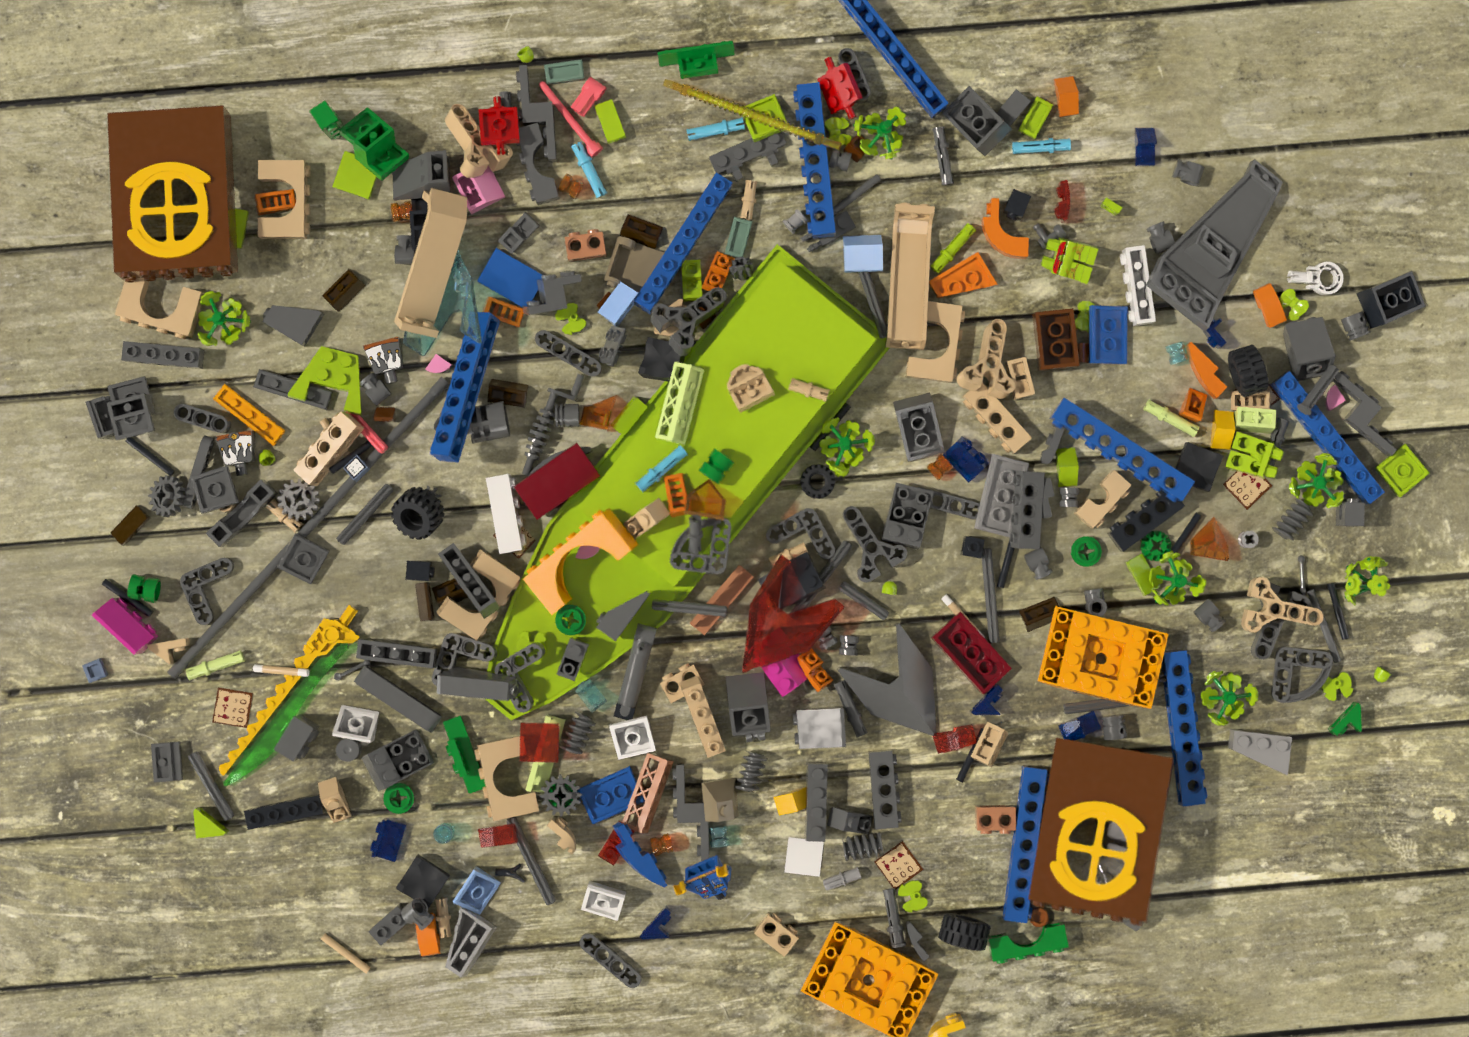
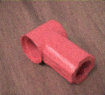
(591, 92)

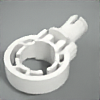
(1312, 277)

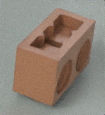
(585, 252)
(995, 813)

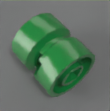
(716, 466)
(150, 590)

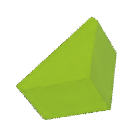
(1067, 467)
(207, 825)

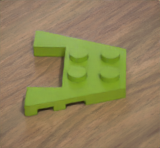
(333, 370)

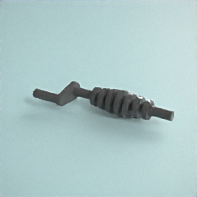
(545, 419)

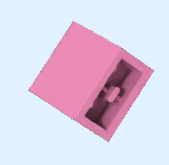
(480, 190)

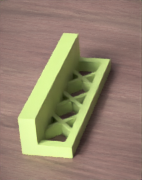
(682, 403)
(542, 770)

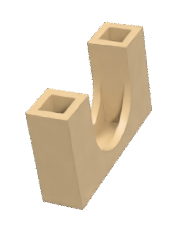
(295, 223)
(181, 322)
(942, 368)
(503, 582)
(501, 805)

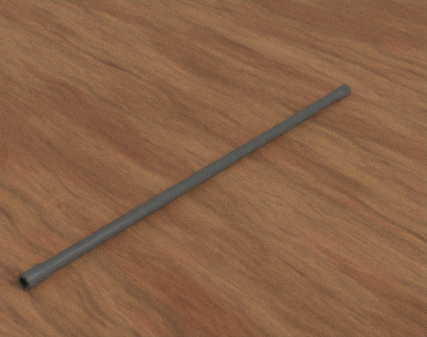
(182, 663)

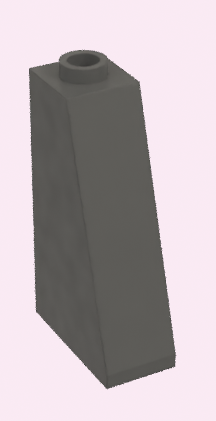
(476, 684)

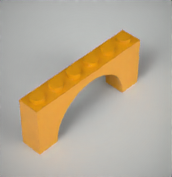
(603, 532)

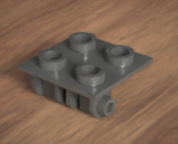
(613, 337)

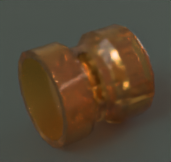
(570, 186)
(401, 211)
(939, 467)
(661, 844)

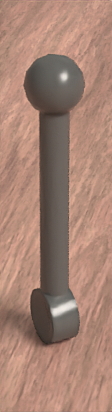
(1301, 559)
(338, 676)

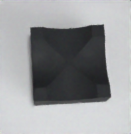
(659, 360)
(1199, 465)
(423, 880)

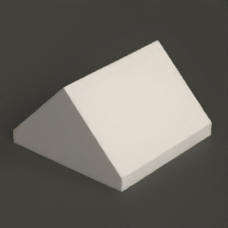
(356, 724)
(632, 737)
(603, 900)

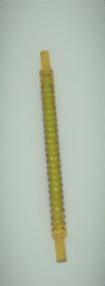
(741, 110)

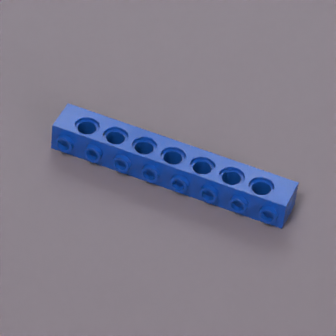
(896, 55)
(823, 228)
(683, 243)
(464, 391)
(1328, 439)
(1182, 483)
(1177, 737)
(1028, 776)

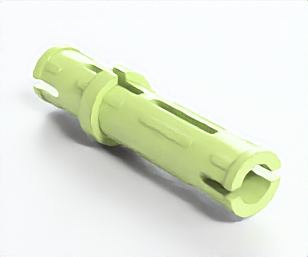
(1171, 418)
(207, 668)

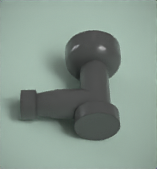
(1058, 232)

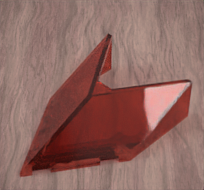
(778, 635)

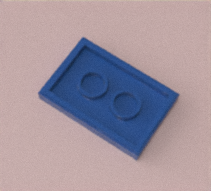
(510, 278)
(1108, 334)
(609, 795)

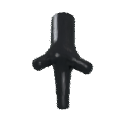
(511, 872)

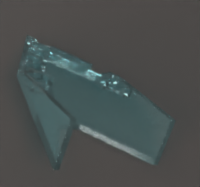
(458, 296)

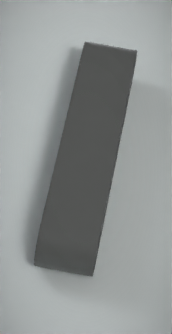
(398, 699)

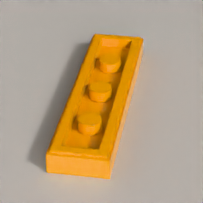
(249, 414)

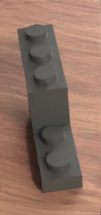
(536, 113)
(1363, 413)
(690, 812)

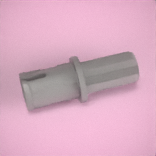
(842, 879)

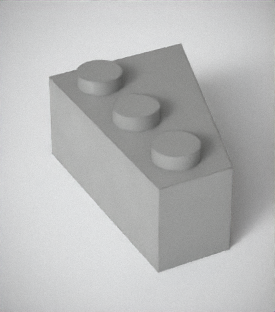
(1265, 748)
(468, 942)

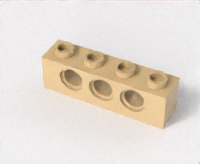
(1020, 436)
(338, 445)
(702, 716)

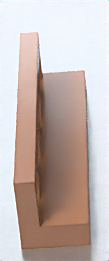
(724, 596)
(654, 795)

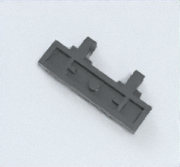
(733, 157)

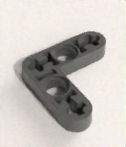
(801, 524)
(197, 587)
(460, 647)
(513, 668)

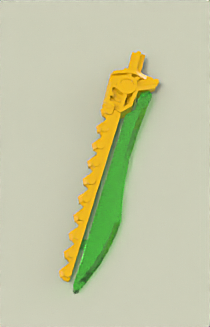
(321, 642)

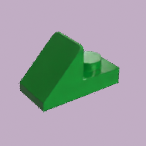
(1350, 716)

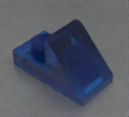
(1145, 147)
(984, 707)
(1079, 726)
(654, 930)

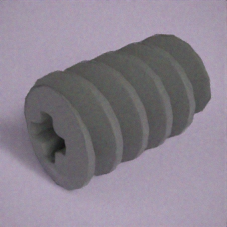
(1293, 520)
(578, 733)
(751, 772)
(862, 846)

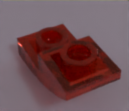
(1063, 207)
(956, 739)
(497, 835)
(609, 851)

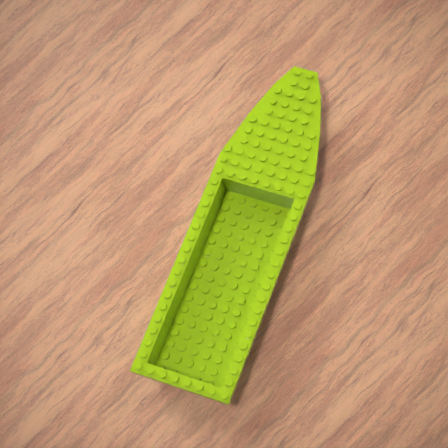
(776, 322)

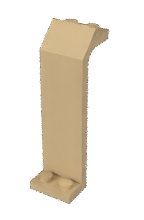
(432, 262)
(909, 276)

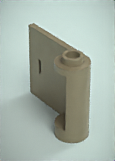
(631, 264)

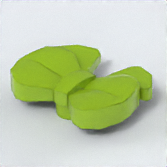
(834, 126)
(1298, 306)
(1082, 320)
(575, 323)
(524, 641)
(1343, 682)
(913, 889)

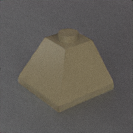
(720, 800)

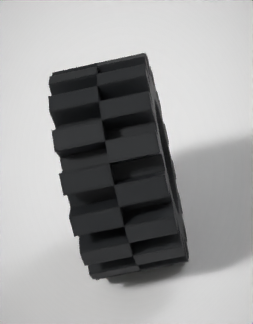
(829, 481)

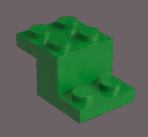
(374, 143)

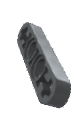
(569, 351)
(198, 468)
(946, 505)
(608, 962)

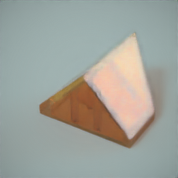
(599, 414)
(705, 502)
(1210, 542)

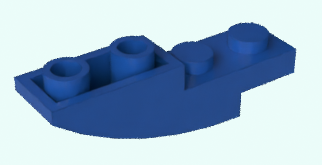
(641, 862)

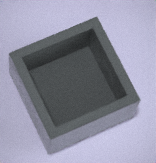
(297, 737)

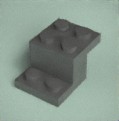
(551, 292)
(131, 408)

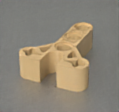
(467, 134)
(999, 383)
(1268, 598)

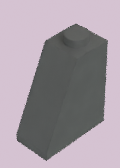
(293, 322)

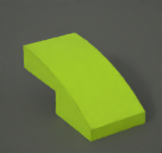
(610, 121)
(691, 280)

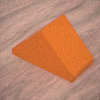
(1067, 96)
(1193, 405)

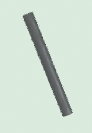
(853, 196)
(1324, 627)

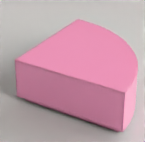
(438, 365)
(1334, 398)
(586, 551)

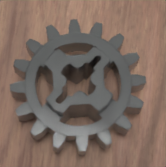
(167, 496)
(552, 795)

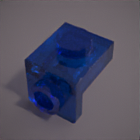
(1213, 337)

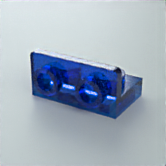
(966, 458)
(388, 839)

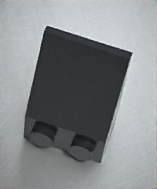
(1391, 300)
(798, 581)

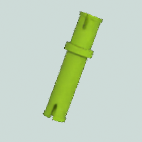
(950, 251)

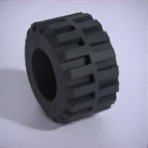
(1248, 370)
(409, 521)
(964, 932)

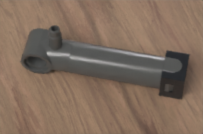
(635, 672)

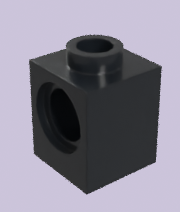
(1016, 205)
(972, 547)
(419, 571)

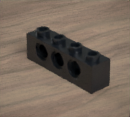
(1123, 540)
(284, 811)

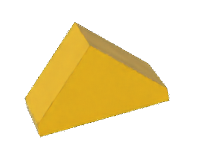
(1222, 429)
(791, 801)

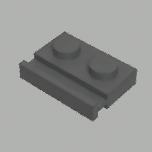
(167, 761)

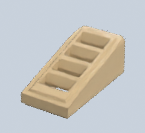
(1267, 394)

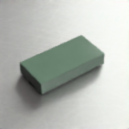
(564, 72)
(738, 237)

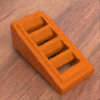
(262, 211)
(519, 316)
(674, 478)

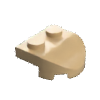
(748, 387)
(567, 838)

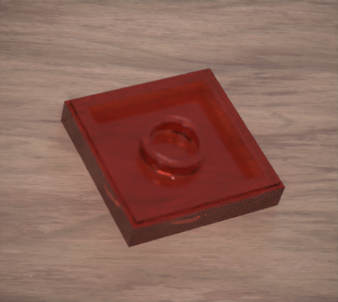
(539, 742)

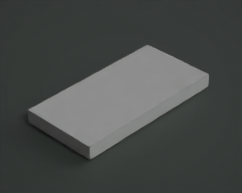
(996, 500)

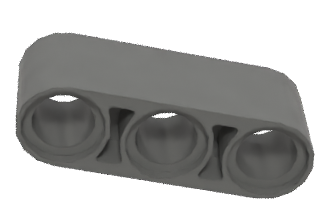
(855, 67)
(193, 416)

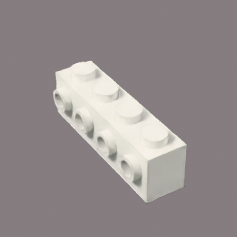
(1136, 278)
(505, 513)

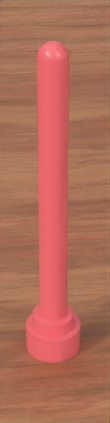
(593, 147)

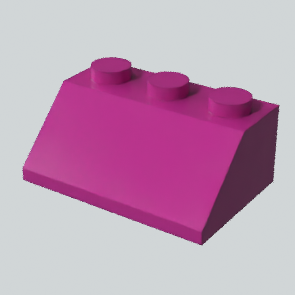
(125, 625)
(785, 674)

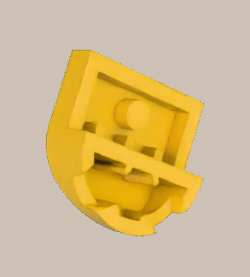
(951, 1023)

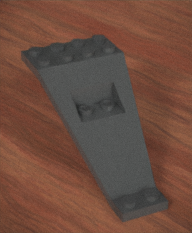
(1206, 257)

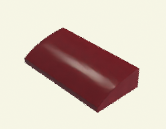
(557, 481)
(971, 653)

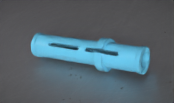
(715, 129)
(1041, 146)
(589, 170)
(659, 470)

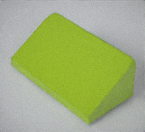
(628, 415)
(1140, 571)

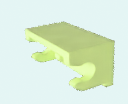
(1255, 420)

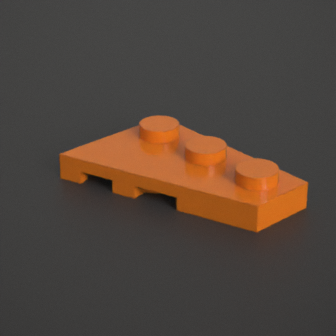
(963, 277)

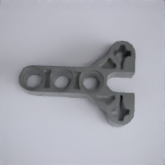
(674, 317)
(867, 559)
(1275, 625)

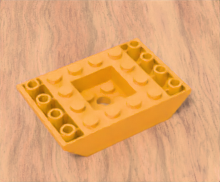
(1130, 651)
(886, 1004)

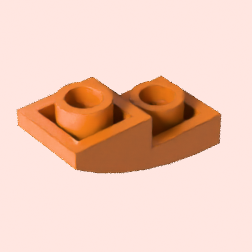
(718, 271)
(1270, 305)
(812, 668)
(428, 939)

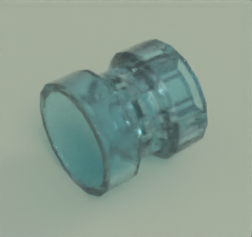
(1176, 353)
(716, 833)
(441, 835)

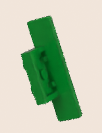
(697, 60)
(461, 750)

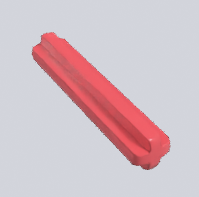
(370, 435)

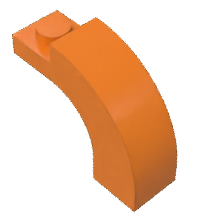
(1002, 242)

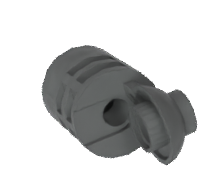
(487, 422)

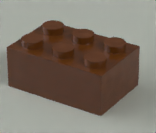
(1055, 339)

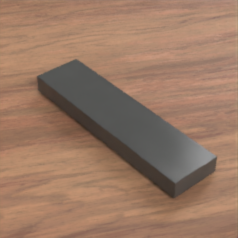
(281, 386)

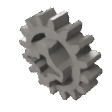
(292, 495)

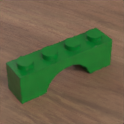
(1051, 938)

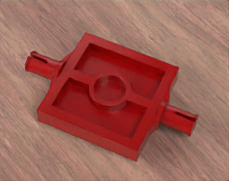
(839, 88)
(499, 125)

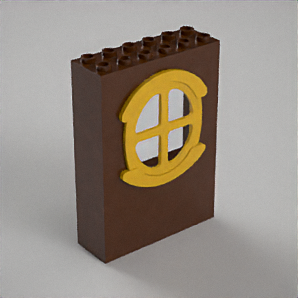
(169, 146)
(1107, 786)

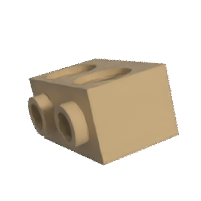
(1020, 374)
(678, 677)
(989, 744)
(772, 938)

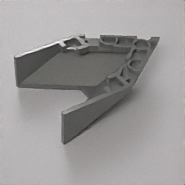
(908, 698)

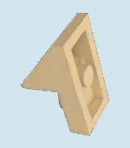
(164, 649)

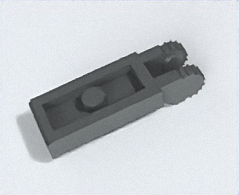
(843, 224)
(1052, 442)

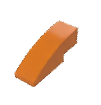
(1204, 371)

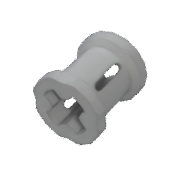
(795, 221)
(1254, 539)

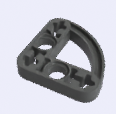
(708, 559)
(1288, 666)

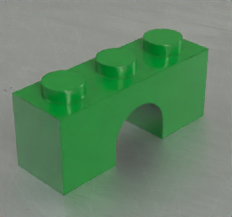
(327, 120)

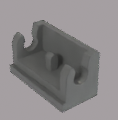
(100, 416)

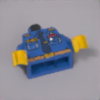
(706, 879)

